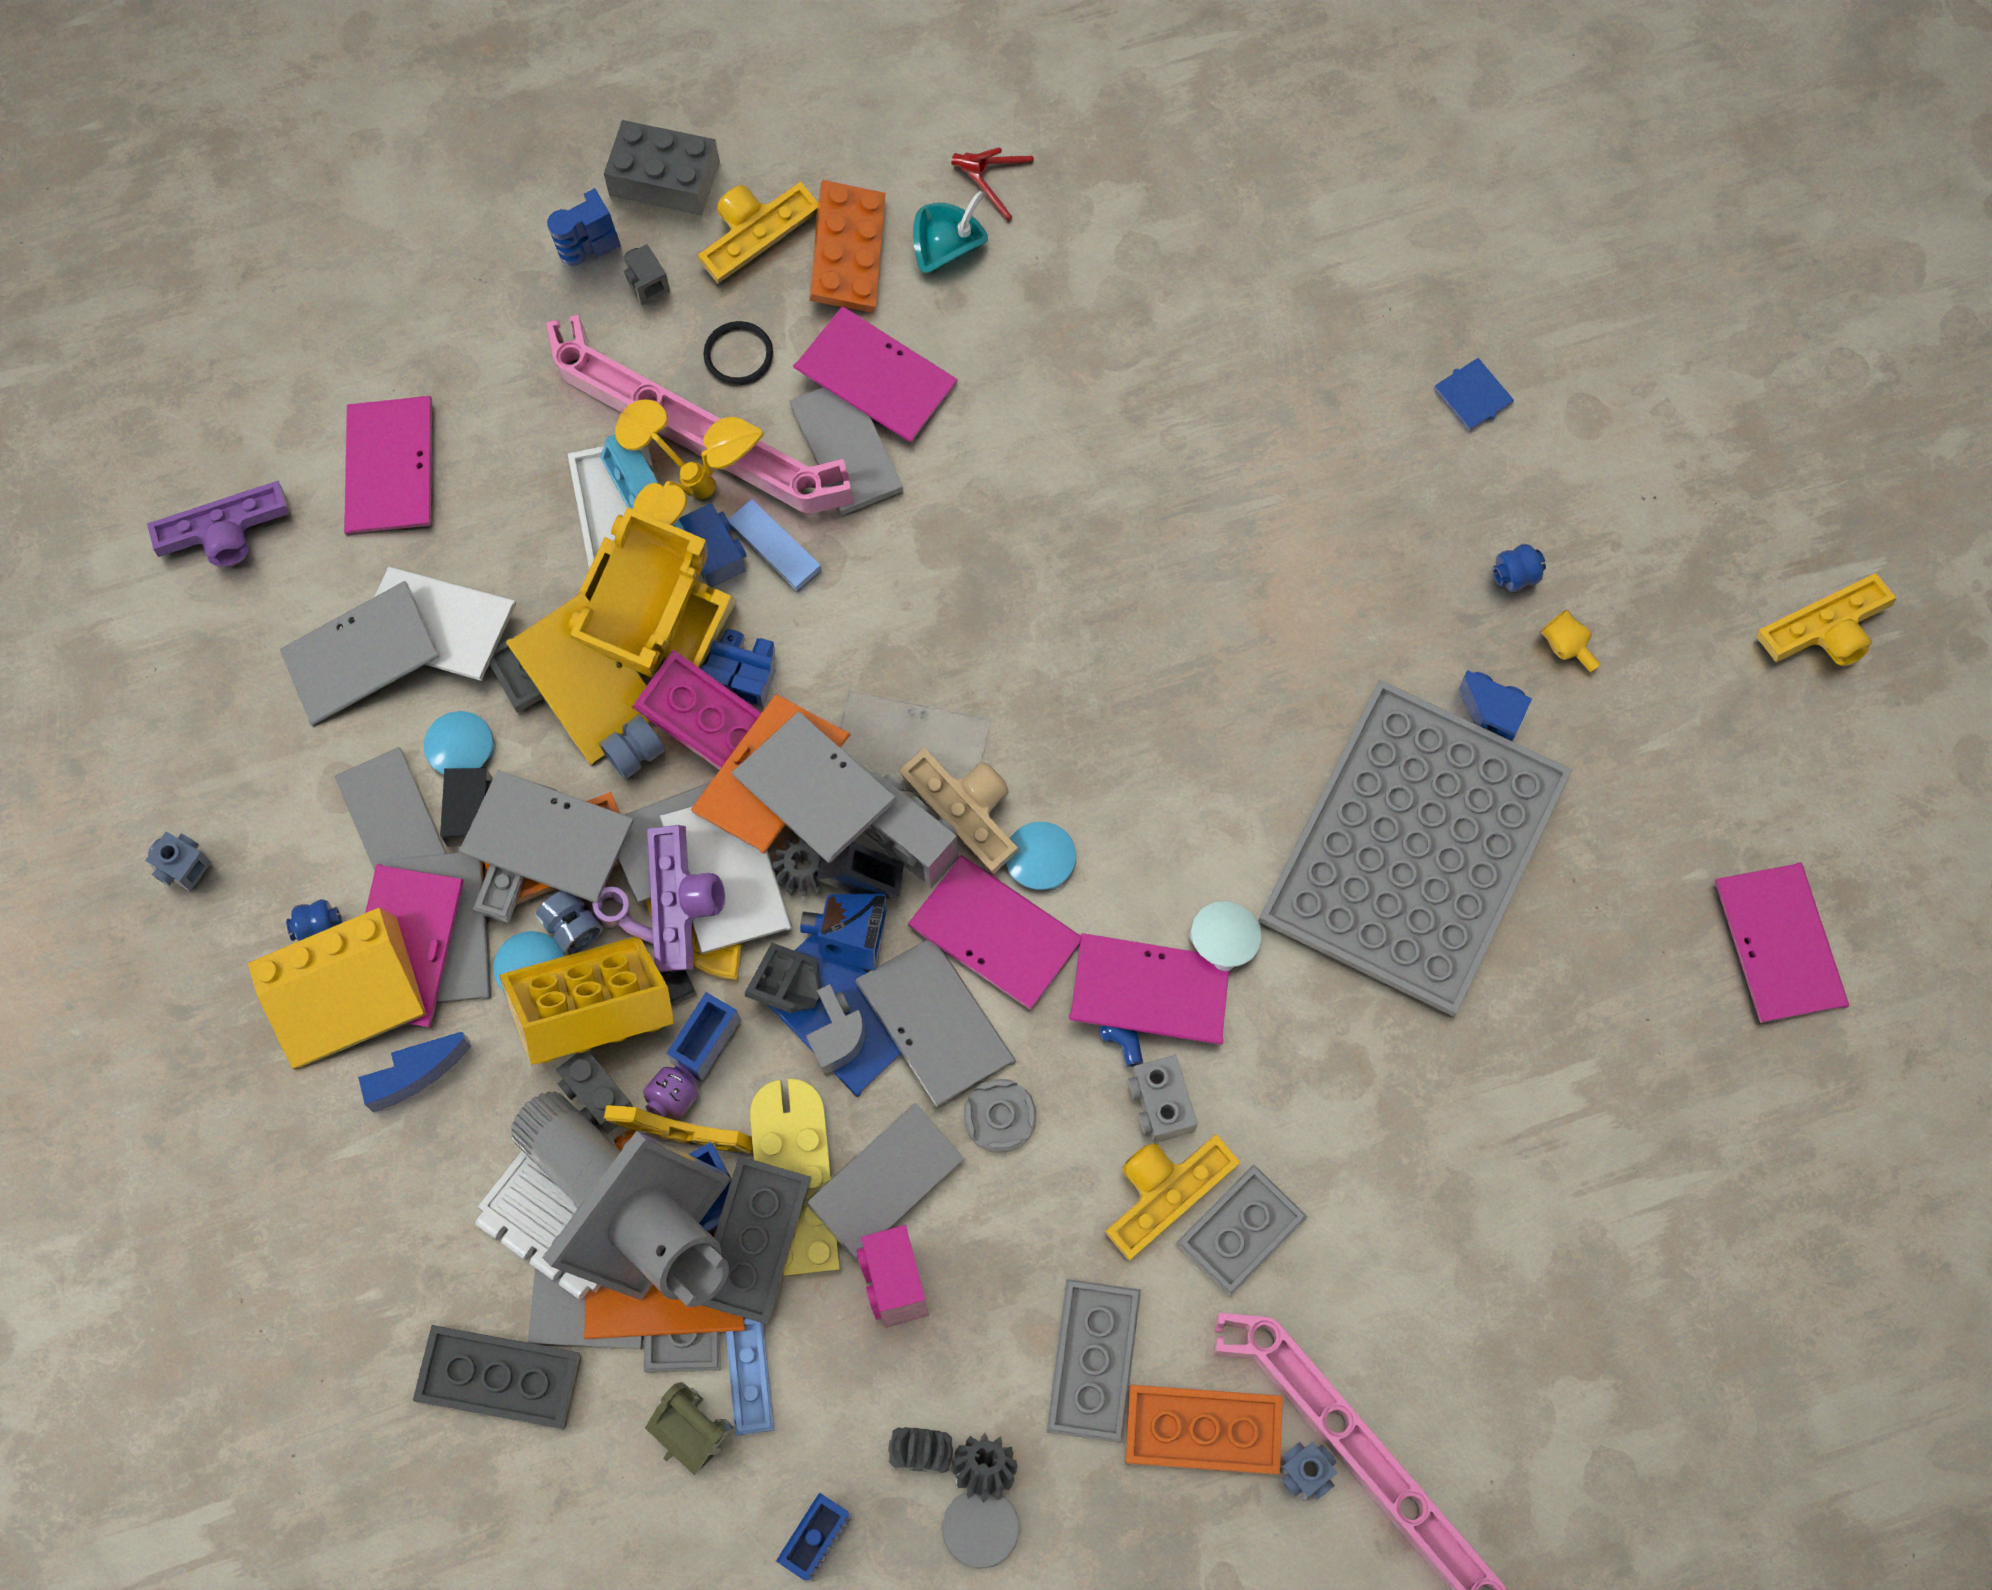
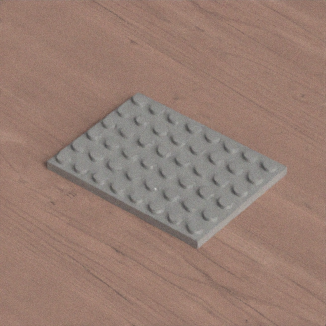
(1415, 847)

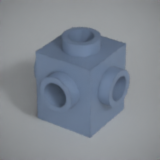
(177, 860)
(1297, 1481)

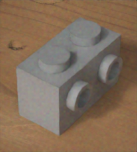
(1163, 1099)

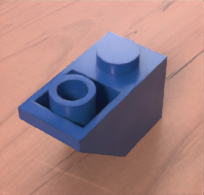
(1494, 705)

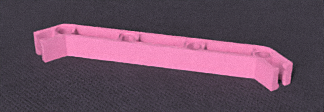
(688, 423)
(1360, 1452)

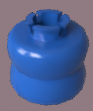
(1519, 567)
(312, 919)

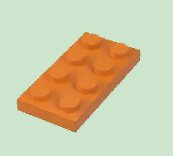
(847, 246)
(1204, 1430)

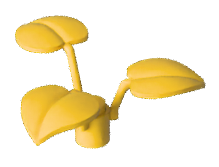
(725, 444)

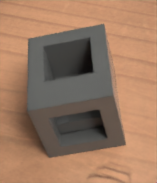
(645, 274)

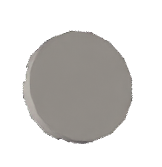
(1000, 1115)
(980, 1531)

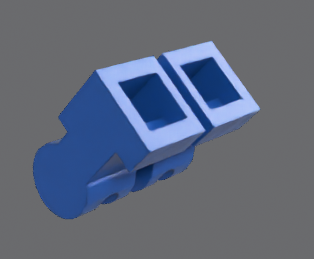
(583, 230)

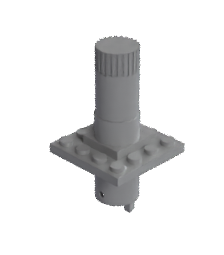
(633, 1205)

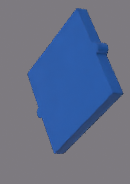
(1473, 394)

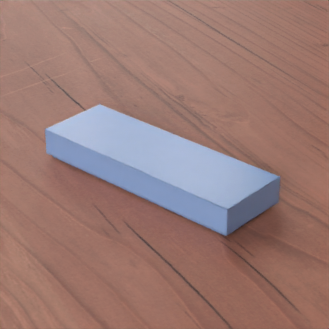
(774, 545)
(750, 1379)

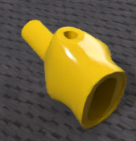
(1569, 639)

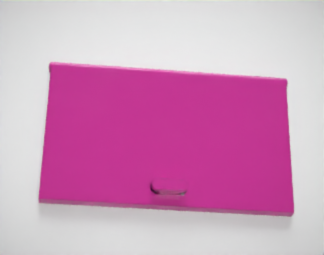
(877, 380)
(383, 470)
(426, 914)
(997, 925)
(1790, 951)
(1147, 993)

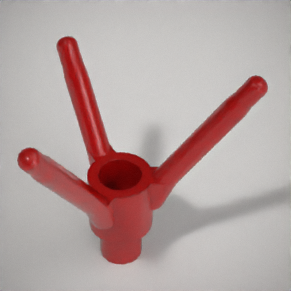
(976, 166)

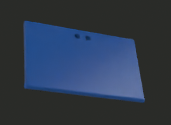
(878, 1048)

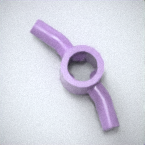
(622, 919)

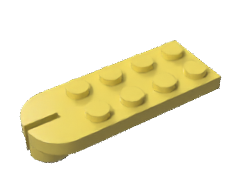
(797, 1144)

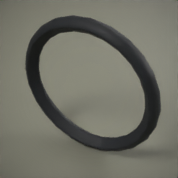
(738, 380)

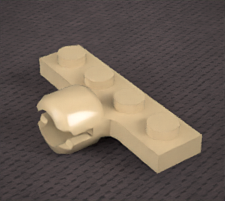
(964, 805)

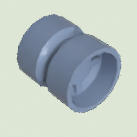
(632, 746)
(570, 923)

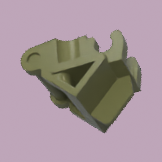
(686, 1429)

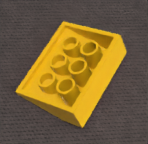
(338, 987)
(587, 1000)

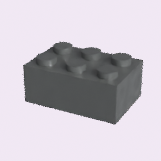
(661, 167)

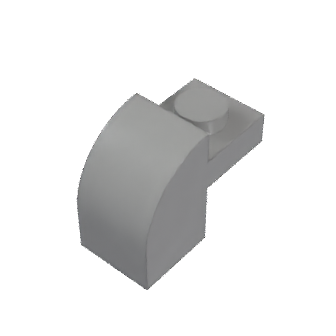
(840, 1040)

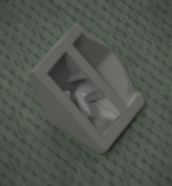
(786, 980)

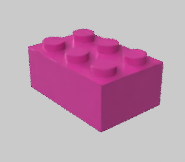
(891, 1267)

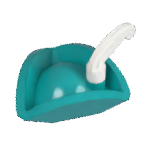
(946, 233)

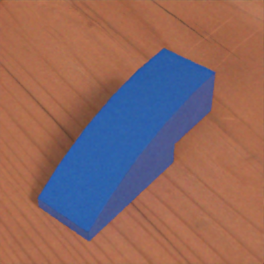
(412, 1070)

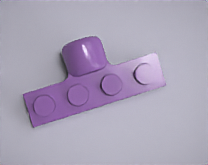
(219, 524)
(677, 898)

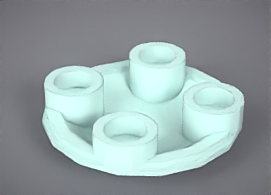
(1226, 934)

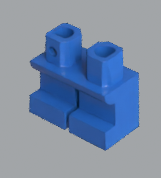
(741, 670)

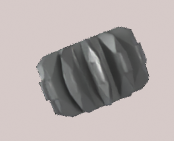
(788, 870)
(920, 1450)
(984, 1467)

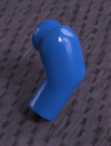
(1128, 1040)

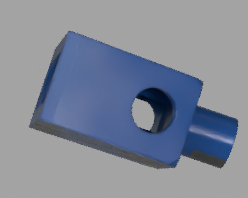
(849, 928)

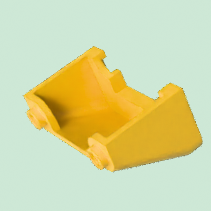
(641, 592)
(700, 622)

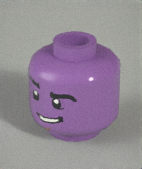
(671, 1092)

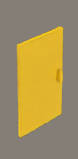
(577, 681)

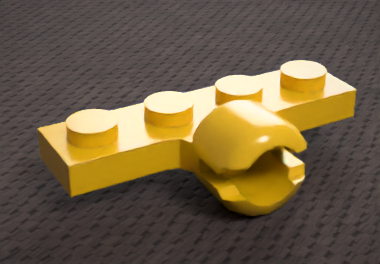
(754, 227)
(1830, 623)
(1166, 1190)

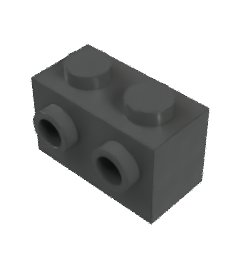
(593, 1086)

